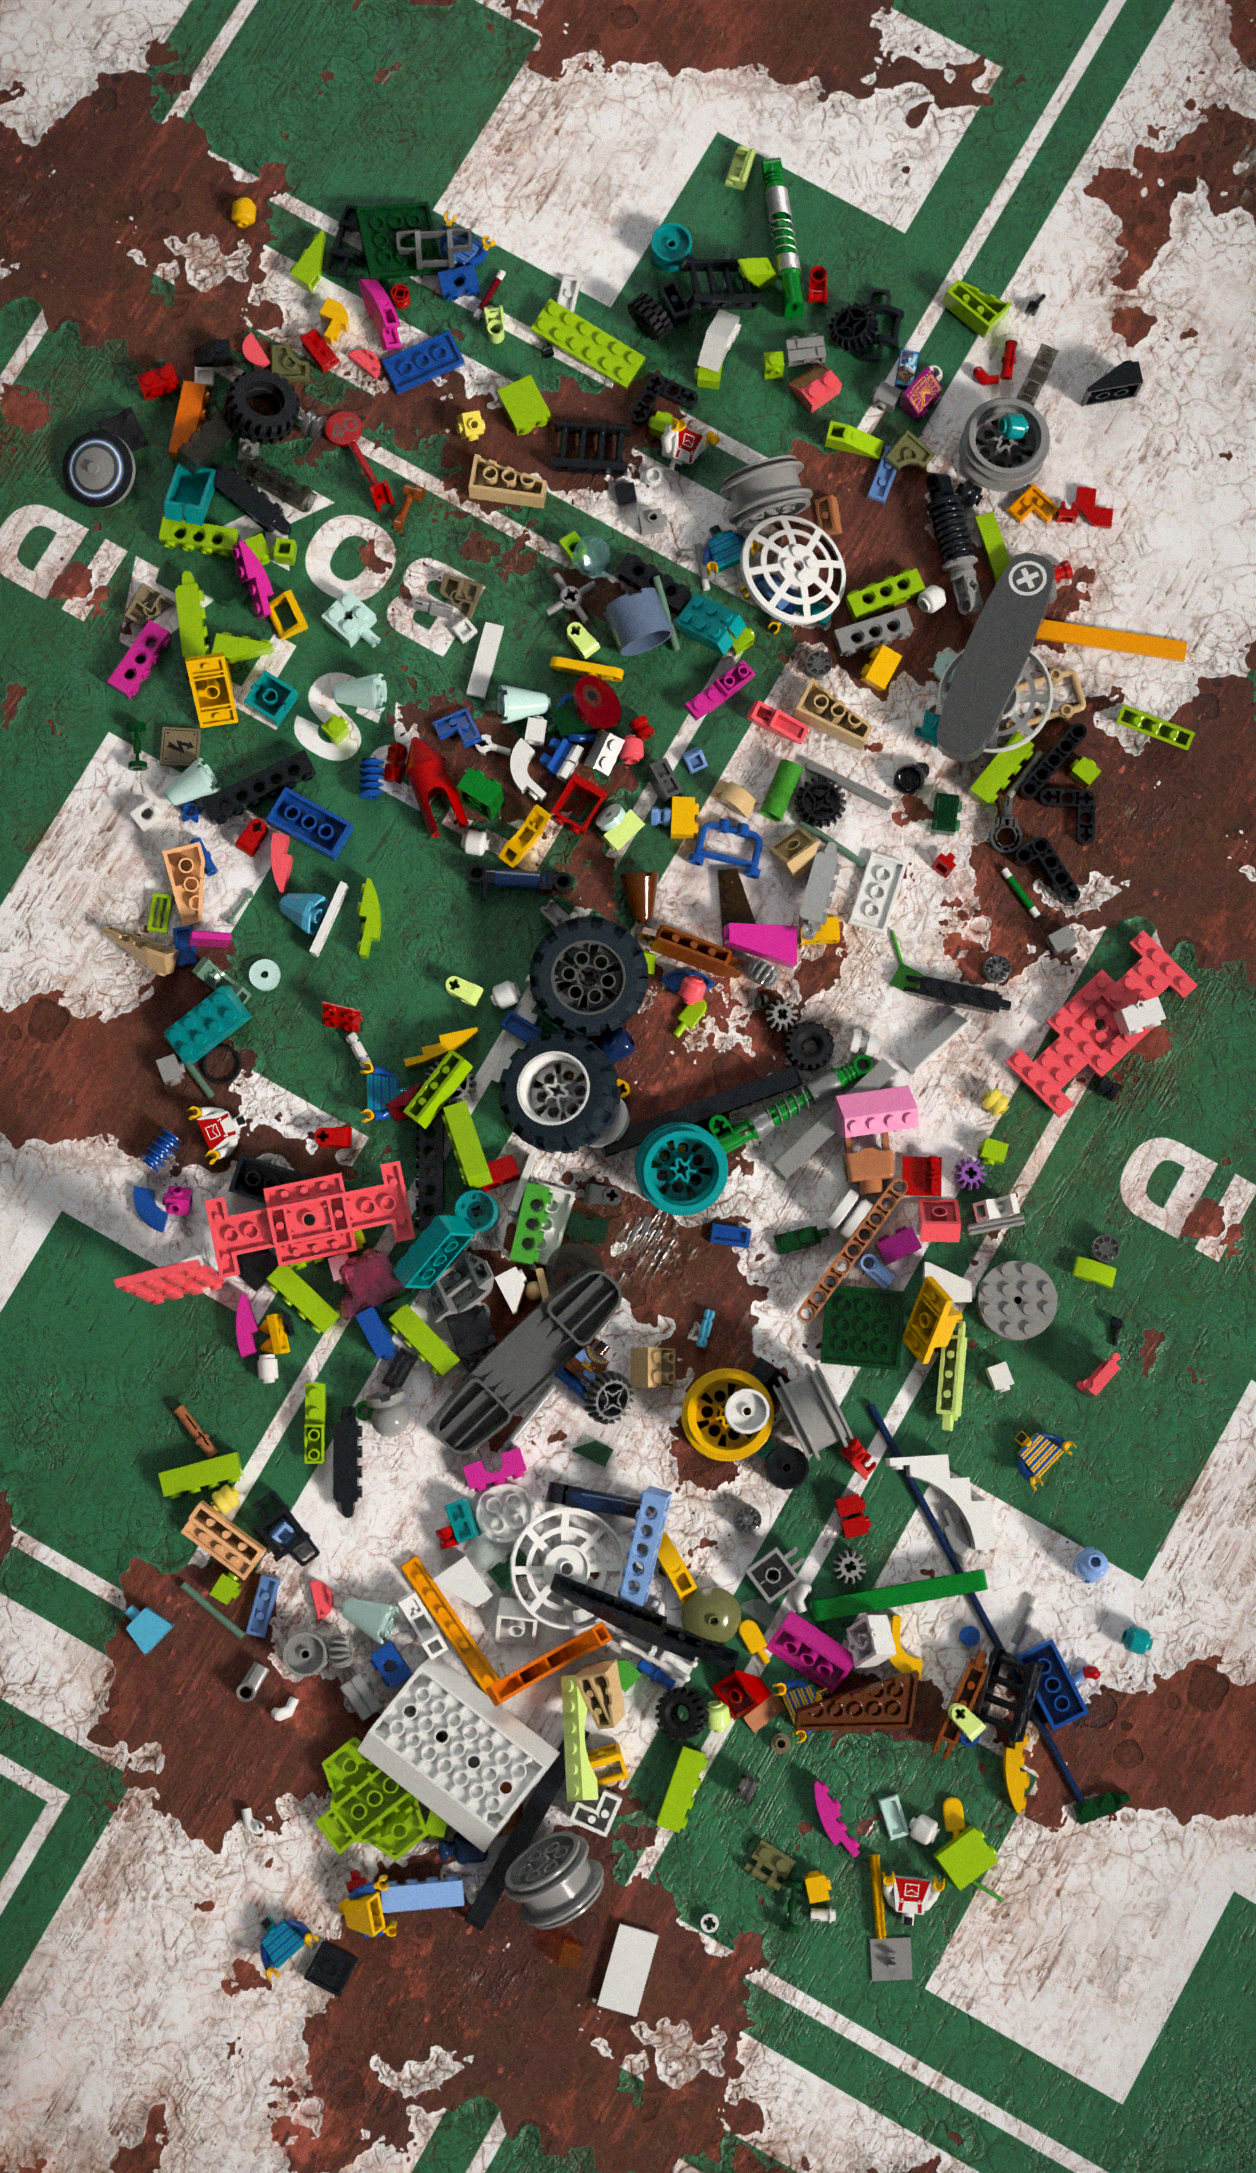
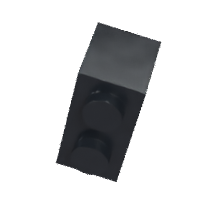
(673, 302)

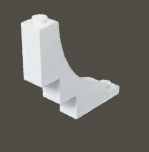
(975, 1514)

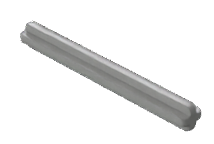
(848, 784)

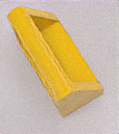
(301, 624)
(607, 1755)

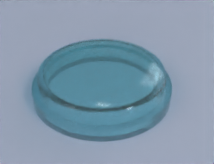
(591, 555)

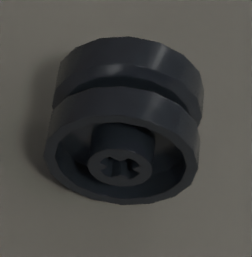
(774, 1467)

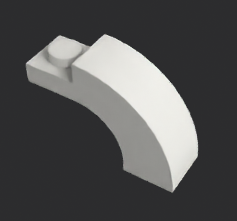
(519, 762)
(423, 1624)

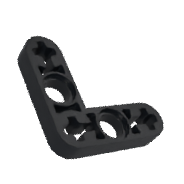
(661, 391)
(1080, 807)

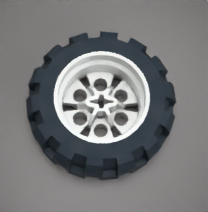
(537, 1063)

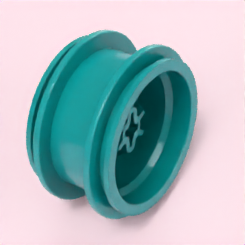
(706, 1190)

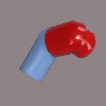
(1086, 1672)

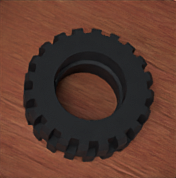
(267, 387)

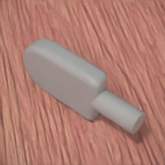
(955, 1534)

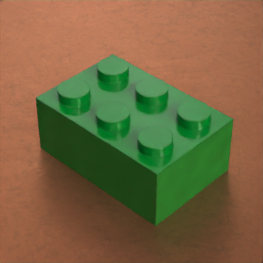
(480, 793)

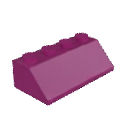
(811, 1652)

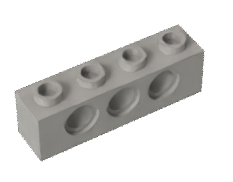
(898, 618)

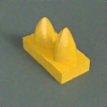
(279, 1341)

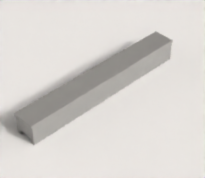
(827, 1126)

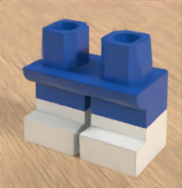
(564, 760)

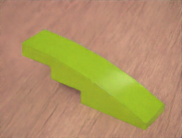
(992, 544)

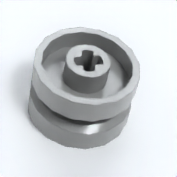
(317, 1649)

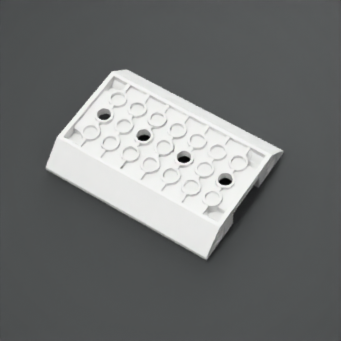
(439, 1771)

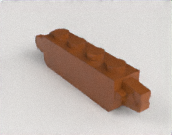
(692, 950)
(965, 1694)

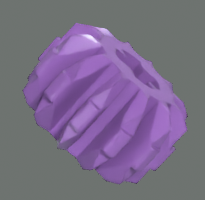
(966, 1166)

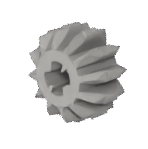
(762, 973)
(774, 1013)
(851, 1573)
(340, 1650)

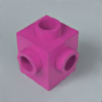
(178, 1200)

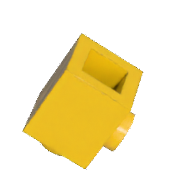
(817, 1886)

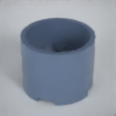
(638, 622)

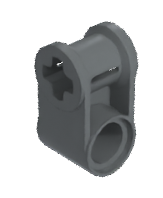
(597, 1195)

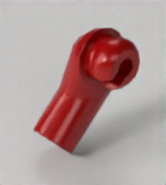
(983, 378)

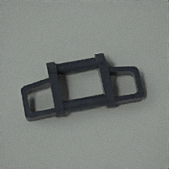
(346, 256)
(883, 340)
(284, 1511)

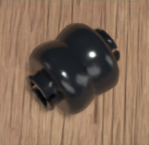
(970, 493)

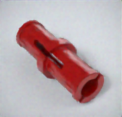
(1008, 359)

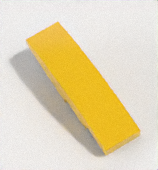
(447, 1041)

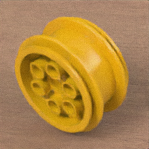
(692, 1413)

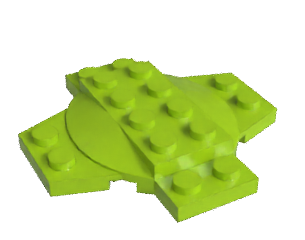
(368, 1806)

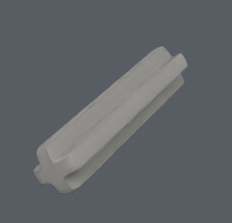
(995, 1224)

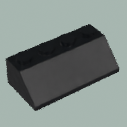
(256, 1174)

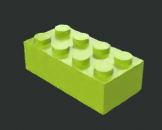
(466, 1145)

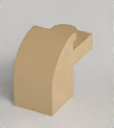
(735, 797)

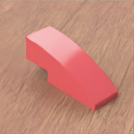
(777, 722)
(281, 861)

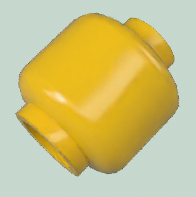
(243, 212)

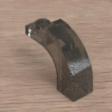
(1037, 374)

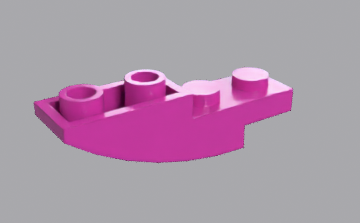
(382, 310)
(251, 571)
(720, 691)
(828, 1813)

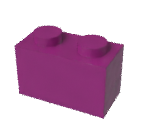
(897, 1246)

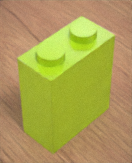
(524, 405)
(966, 1857)

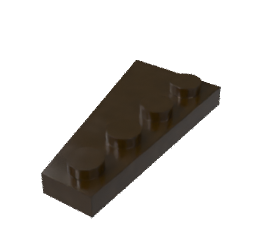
(733, 899)

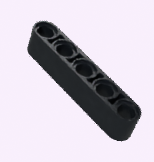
(1057, 754)

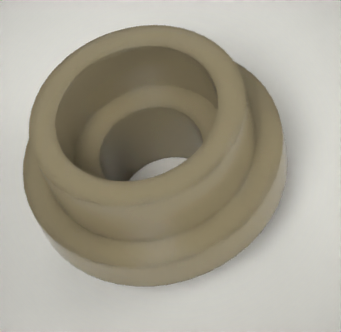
(780, 1736)

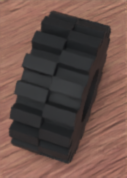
(650, 317)
(812, 1031)
(669, 1718)

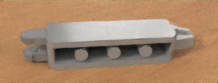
(818, 890)

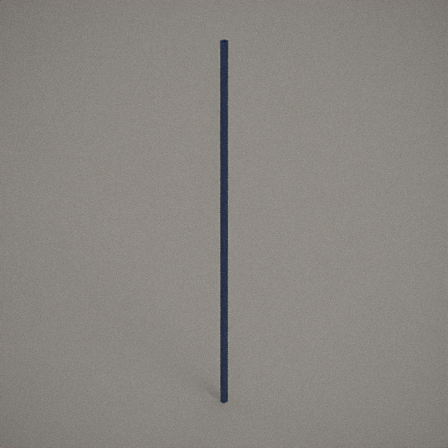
(974, 1600)

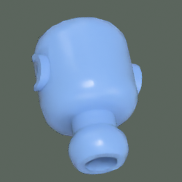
(1090, 1565)

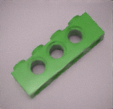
(532, 1193)

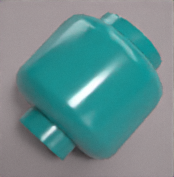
(1013, 426)
(1136, 1640)

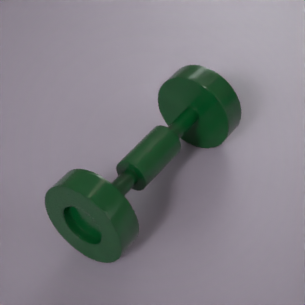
(136, 727)
(789, 1927)

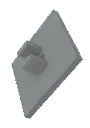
(891, 1959)

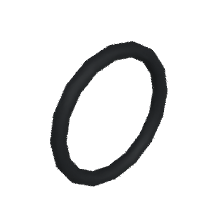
(233, 1077)

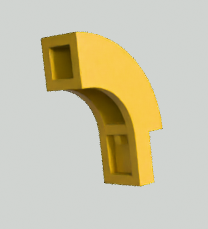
(525, 837)
(901, 1660)

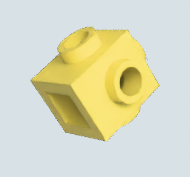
(470, 425)

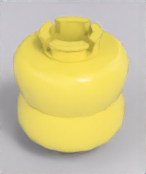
(995, 1102)
(225, 1499)

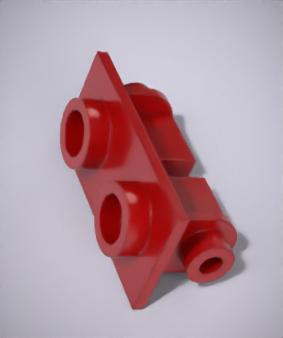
(397, 754)

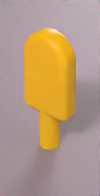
(753, 1639)
(953, 1816)

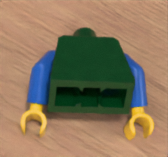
(569, 723)

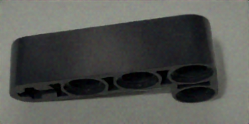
(1049, 872)

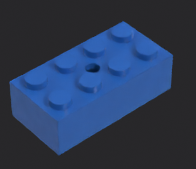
(293, 815)
(1062, 1701)

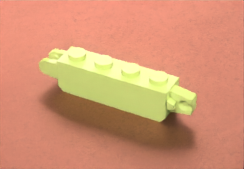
(951, 1379)

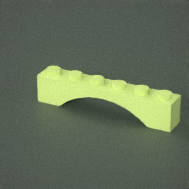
(580, 1778)

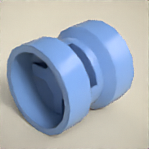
(656, 816)

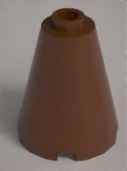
(640, 894)

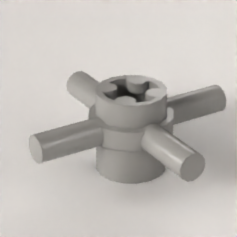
(567, 604)

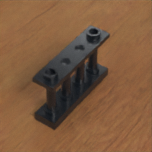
(715, 300)
(580, 463)
(1026, 1690)

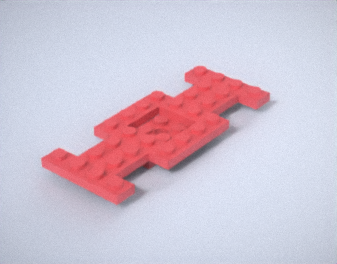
(1081, 1041)
(335, 1214)
(171, 1282)

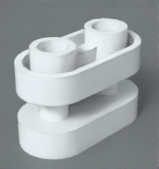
(870, 1044)

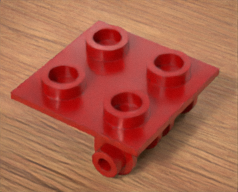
(341, 1017)
(922, 1175)

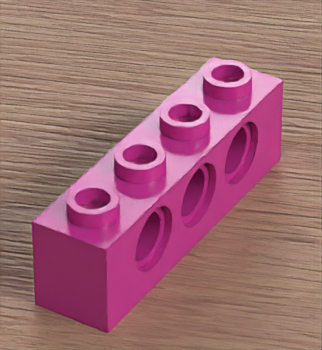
(151, 633)

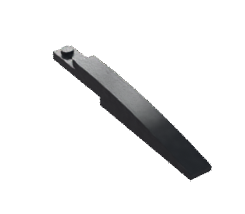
(643, 1623)

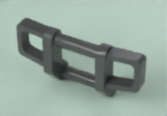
(434, 234)

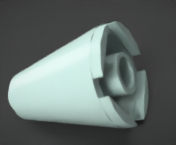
(363, 692)
(520, 703)
(192, 784)
(371, 1617)

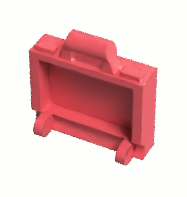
(1100, 1377)

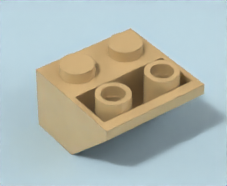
(652, 1367)

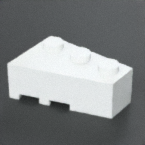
(719, 340)

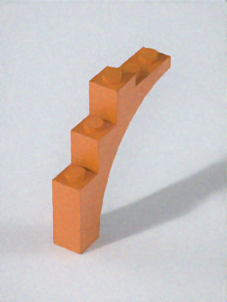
(548, 1663)

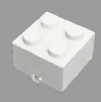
(1134, 1017)
(871, 1641)

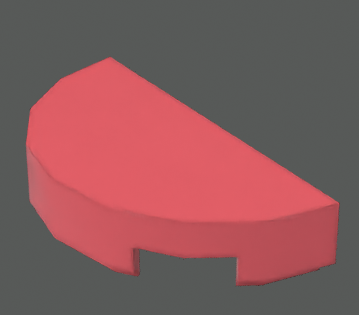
(254, 353)
(367, 361)
(322, 1598)

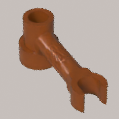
(412, 493)

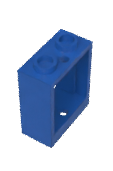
(376, 1334)

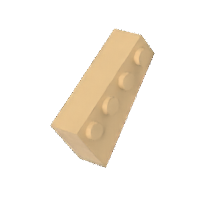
(505, 485)
(831, 716)

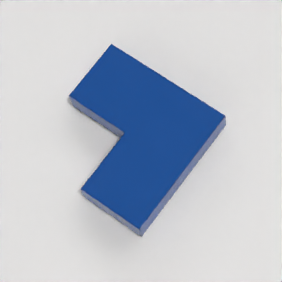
(461, 723)

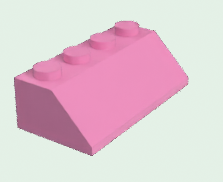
(875, 1111)

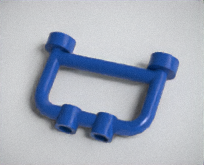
(724, 826)

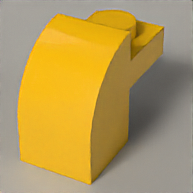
(337, 318)

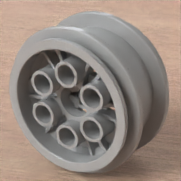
(980, 424)
(766, 491)
(813, 1411)
(554, 1880)

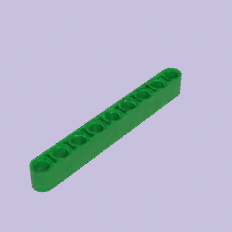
(898, 1595)

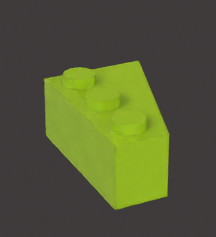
(975, 308)

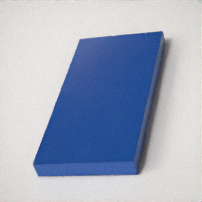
(423, 362)

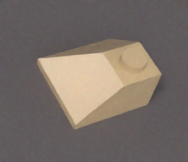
(795, 852)

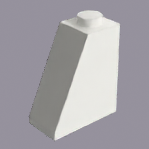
(956, 1287)
(465, 1583)

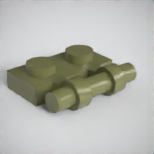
(774, 1860)

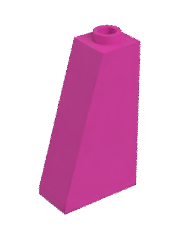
(764, 941)

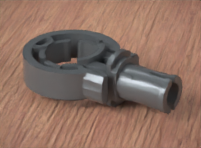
(1012, 825)

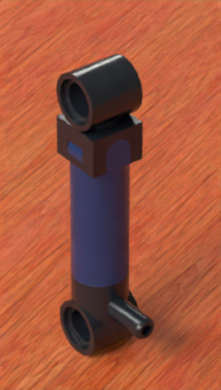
(515, 878)
(593, 1500)

